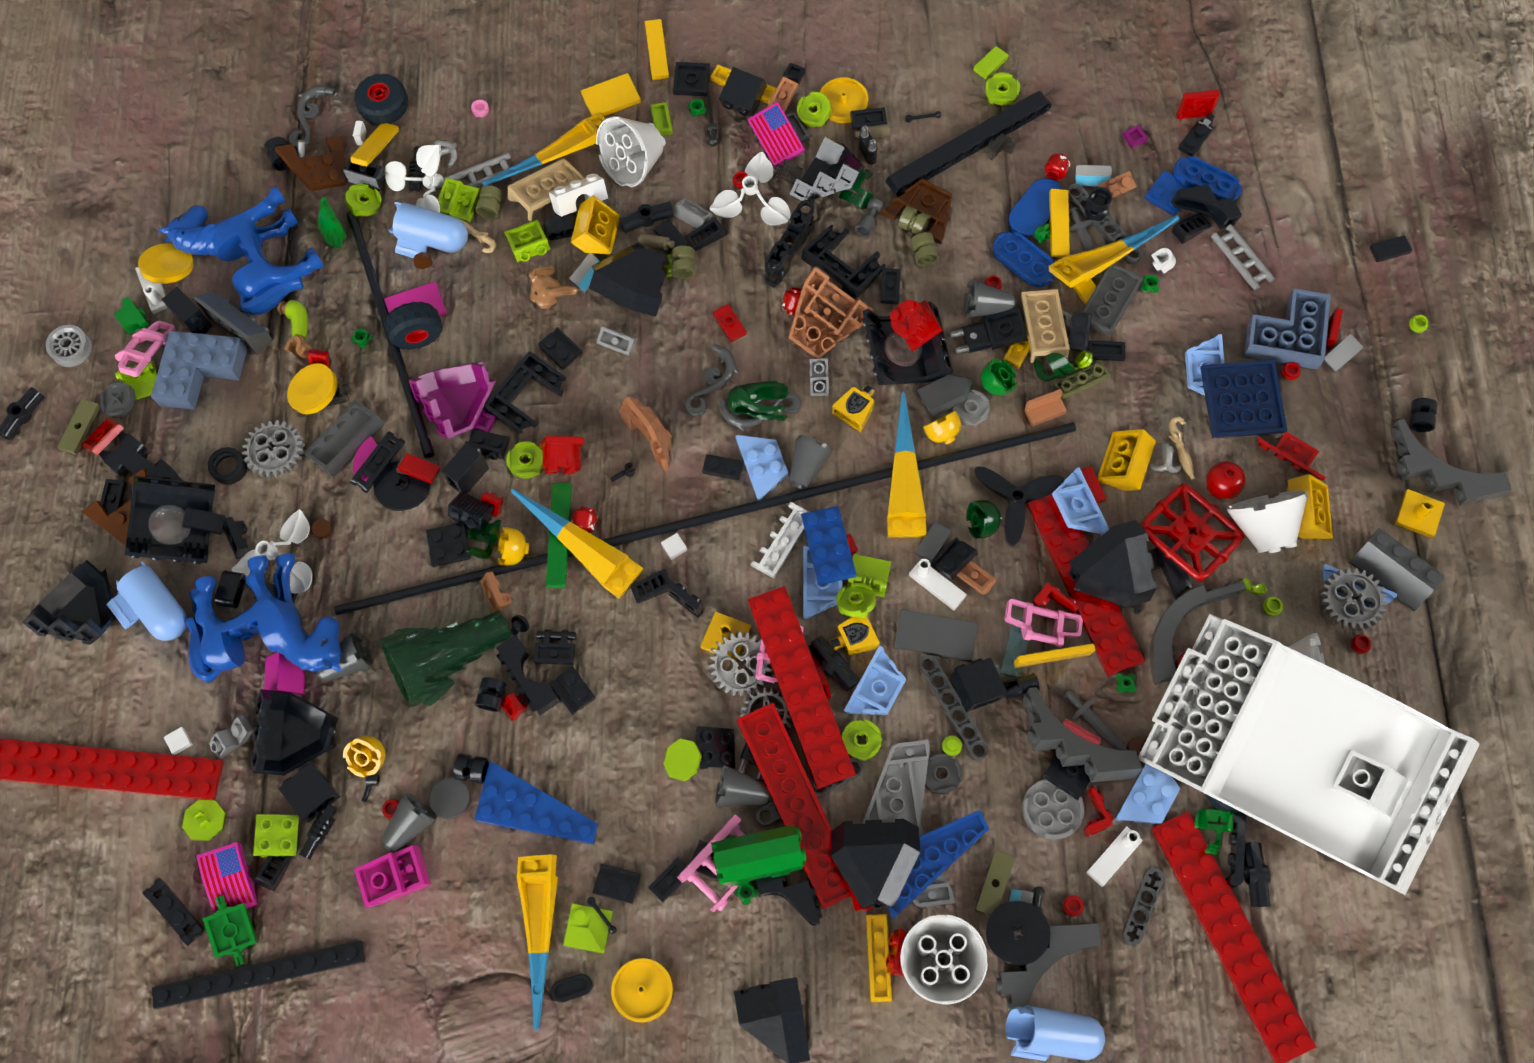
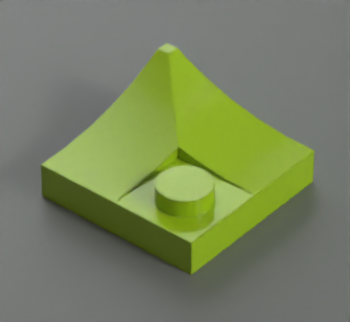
(587, 929)

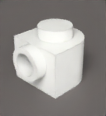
(1164, 260)

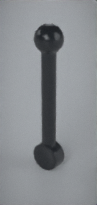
(909, 118)
(591, 901)

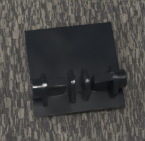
(716, 747)

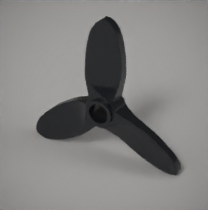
(1031, 491)

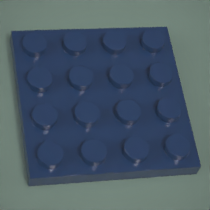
(1243, 399)

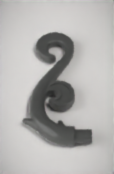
(313, 112)
(714, 384)
(742, 423)

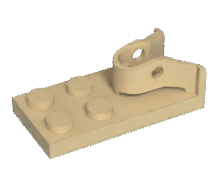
(534, 189)
(1044, 323)

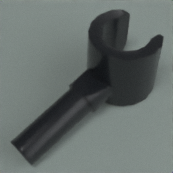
(625, 472)
(371, 780)

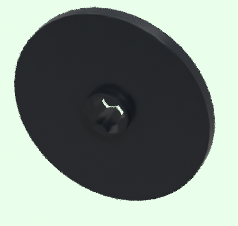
(392, 496)
(1018, 949)

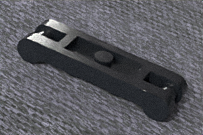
(377, 461)
(1236, 857)
(174, 911)

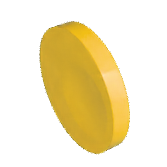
(845, 96)
(165, 264)
(312, 389)
(642, 990)

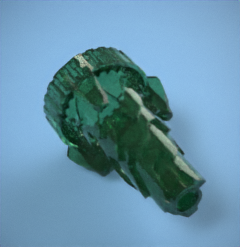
(426, 657)

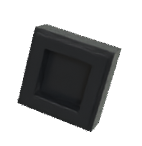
(794, 73)

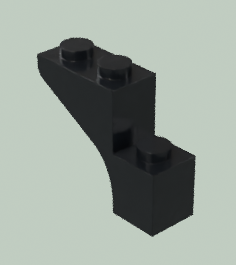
(1202, 200)
(798, 895)

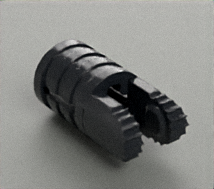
(1020, 686)

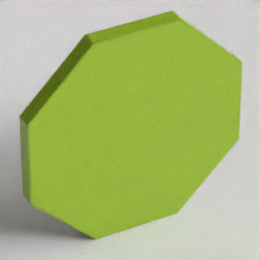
(682, 759)
(203, 820)

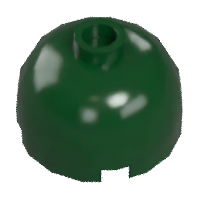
(984, 518)

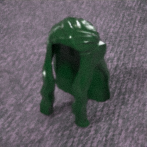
(744, 398)

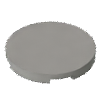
(1051, 811)

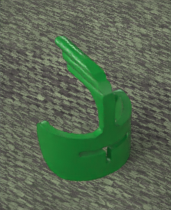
(1202, 822)

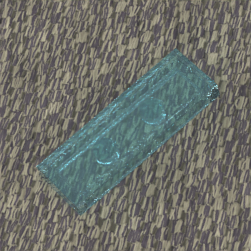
(1015, 647)

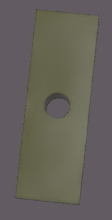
(1091, 376)
(79, 426)
(998, 871)

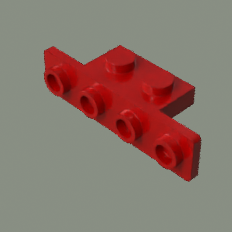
(1295, 451)

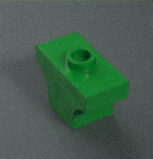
(131, 317)

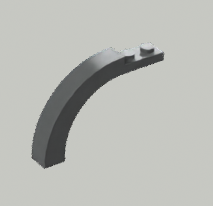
(1161, 654)

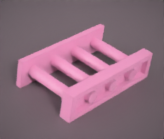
(704, 858)

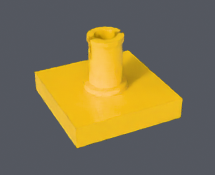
(1419, 513)
(721, 626)

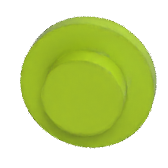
(1418, 323)
(1084, 359)
(1272, 606)
(952, 745)

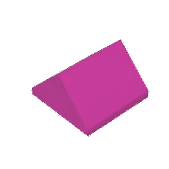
(283, 675)

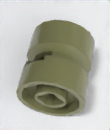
(489, 202)
(913, 220)
(924, 249)
(683, 262)

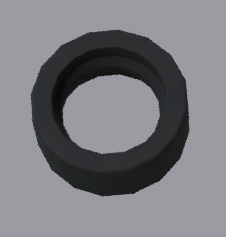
(221, 454)

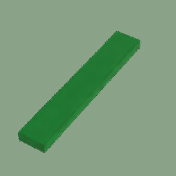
(557, 553)

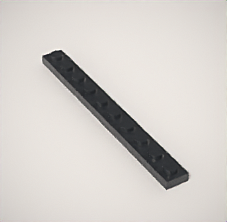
(258, 975)

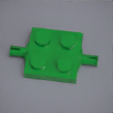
(230, 930)

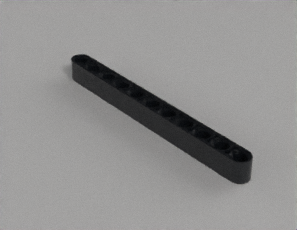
(968, 143)

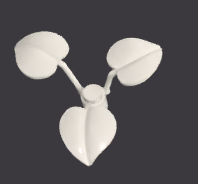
(428, 159)
(759, 170)
(294, 530)

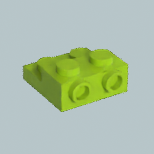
(527, 241)

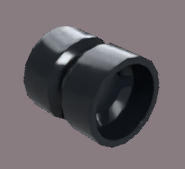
(275, 160)
(1098, 203)
(1423, 415)
(487, 700)
(477, 769)

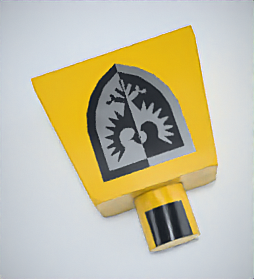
(855, 407)
(855, 636)

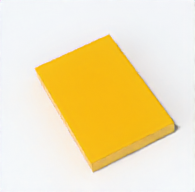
(611, 95)

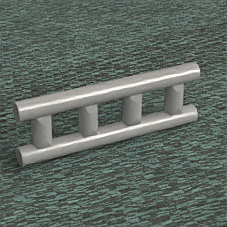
(482, 166)
(1242, 267)

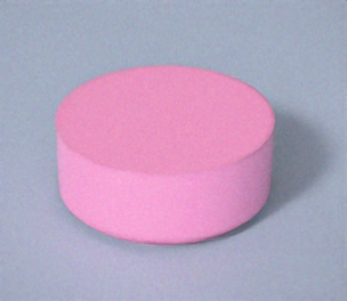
(480, 108)

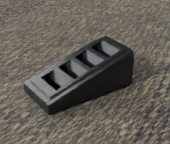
(708, 226)
(1180, 233)
(648, 581)
(276, 878)

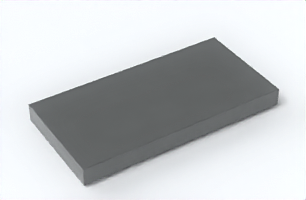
(1112, 298)
(936, 635)

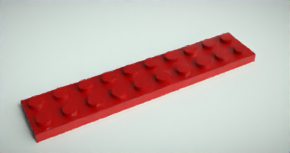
(1100, 617)
(801, 687)
(794, 799)

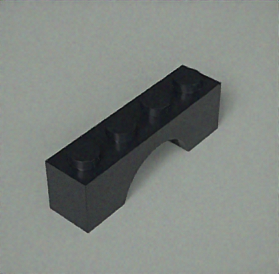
(540, 694)

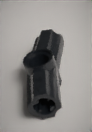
(637, 219)
(20, 413)
(834, 663)
(1256, 875)

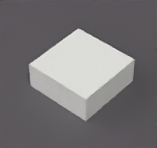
(359, 132)
(674, 546)
(178, 740)

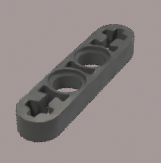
(1146, 908)

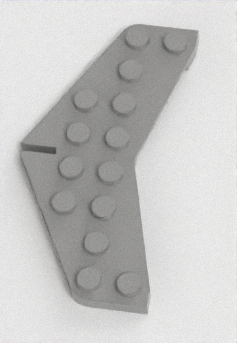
(901, 796)

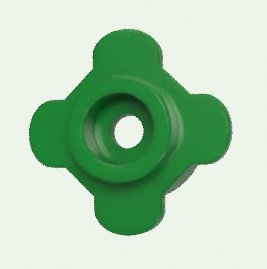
(697, 103)
(1042, 233)
(1152, 280)
(359, 333)
(1121, 687)
(752, 892)

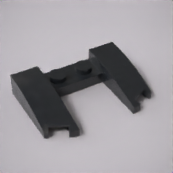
(854, 281)
(528, 368)
(1174, 574)

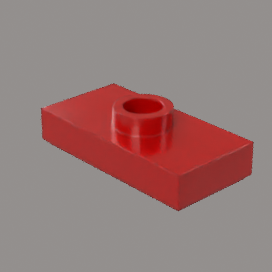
(729, 323)

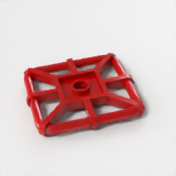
(1196, 542)

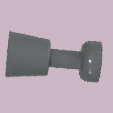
(867, 222)

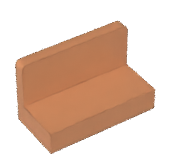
(1045, 408)

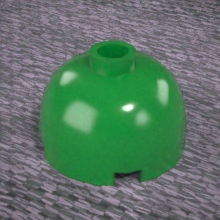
(998, 377)

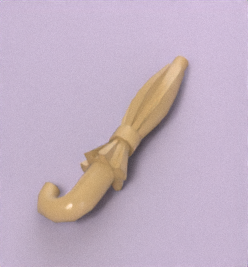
(482, 238)
(1176, 437)

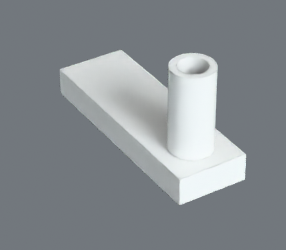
(154, 293)
(937, 584)
(1114, 856)

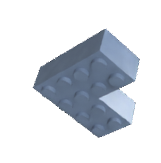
(1298, 337)
(190, 359)

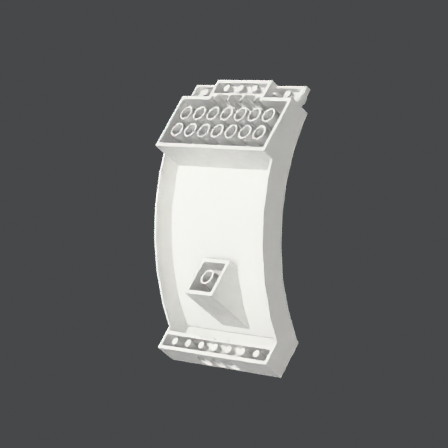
(1308, 751)

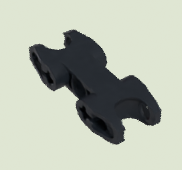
(782, 252)
(130, 458)

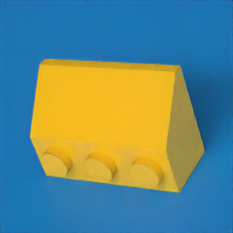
(595, 227)
(1126, 459)
(1317, 516)

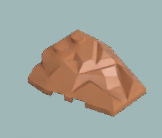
(824, 315)
(643, 417)

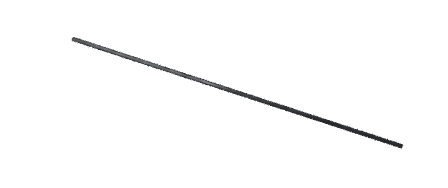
(710, 517)

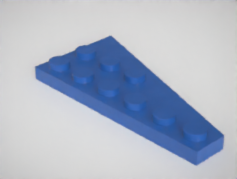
(521, 806)
(937, 853)

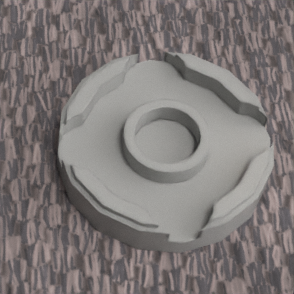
(974, 409)

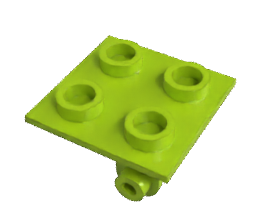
(142, 384)
(871, 572)
(276, 835)

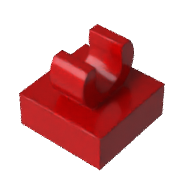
(319, 357)
(493, 500)
(513, 706)

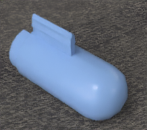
(423, 228)
(146, 598)
(1055, 1033)

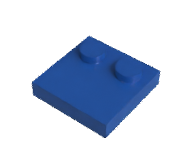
(1164, 191)

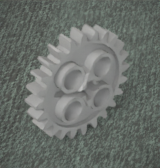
(273, 449)
(1369, 593)
(728, 676)

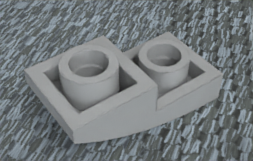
(1343, 353)
(819, 377)

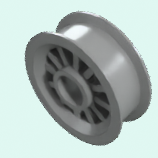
(68, 345)

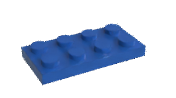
(828, 545)

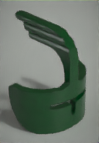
(860, 202)
(1056, 361)
(474, 534)

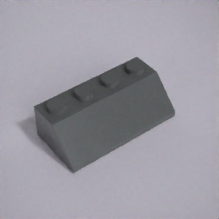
(234, 321)
(1397, 569)

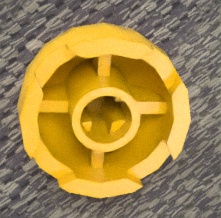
(944, 428)
(511, 546)
(364, 755)

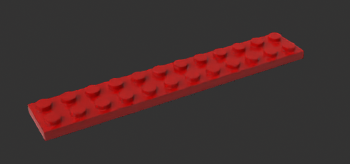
(109, 769)
(1233, 939)

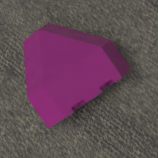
(453, 396)

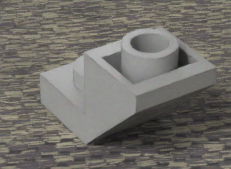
(230, 739)

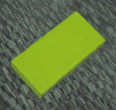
(991, 62)
(661, 118)

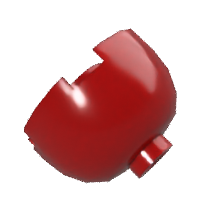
(1225, 480)

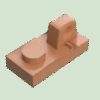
(784, 93)
(1119, 184)
(977, 578)
(496, 600)

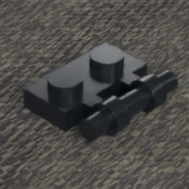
(555, 653)

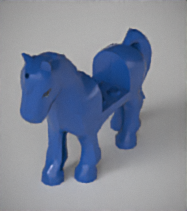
(259, 282)
(277, 620)

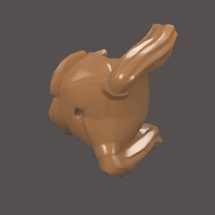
(546, 288)

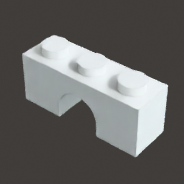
(564, 197)

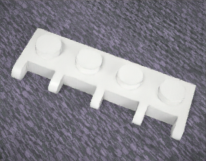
(782, 543)

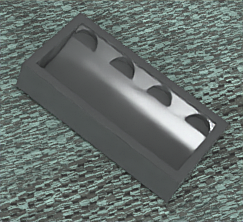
(343, 438)

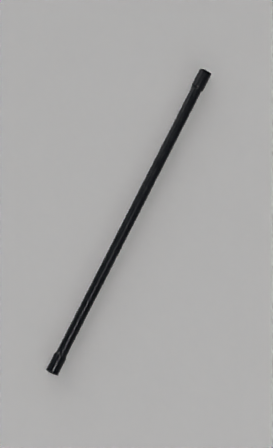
(425, 442)

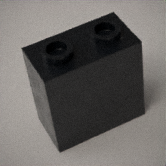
(742, 92)
(186, 312)
(465, 468)
(978, 684)
(309, 792)

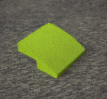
(458, 199)

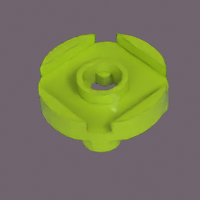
(1000, 97)
(820, 116)
(358, 207)
(530, 469)
(859, 608)
(861, 729)

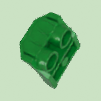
(329, 225)

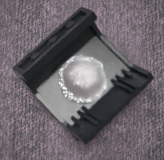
(896, 362)
(158, 516)

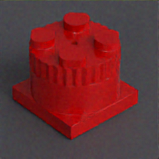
(915, 323)
(561, 454)

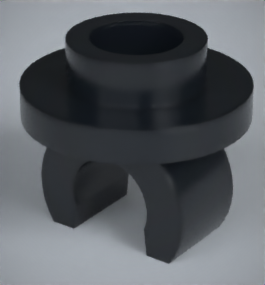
(519, 624)

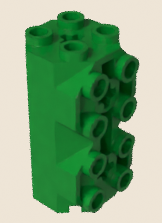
(758, 856)

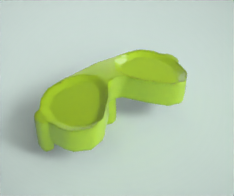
(669, 267)
(1258, 589)

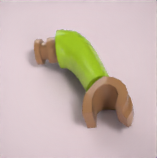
(299, 319)

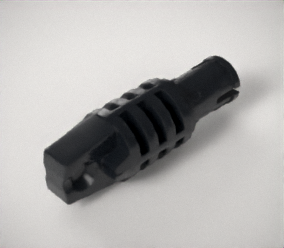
(415, 171)
(318, 831)

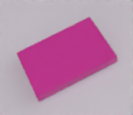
(427, 293)

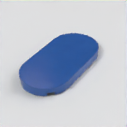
(1194, 171)
(1032, 208)
(1023, 258)

